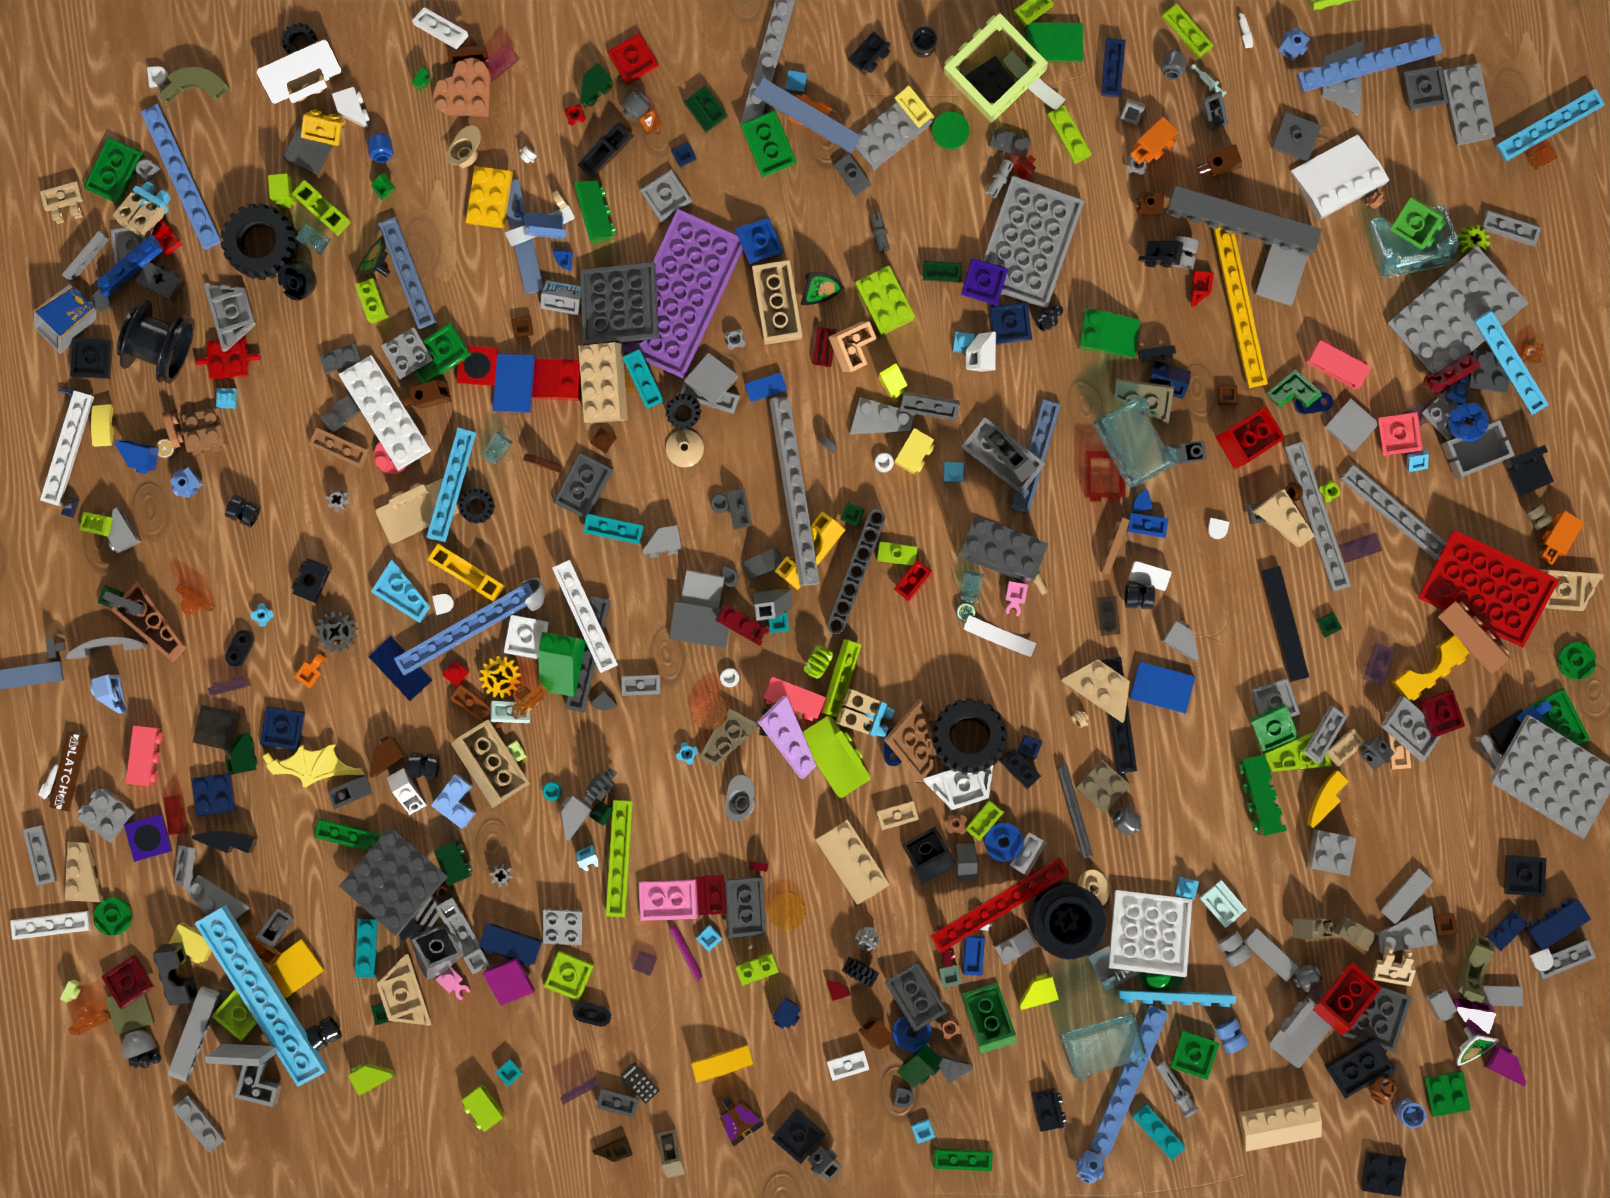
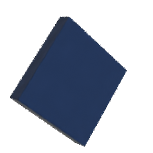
(1011, 323)
(282, 728)

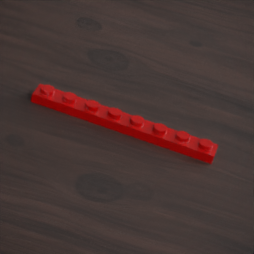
(999, 905)

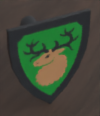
(374, 259)
(820, 288)

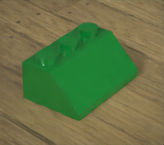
(595, 211)

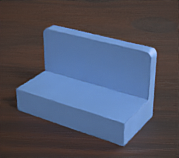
(544, 225)

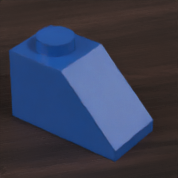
(138, 455)

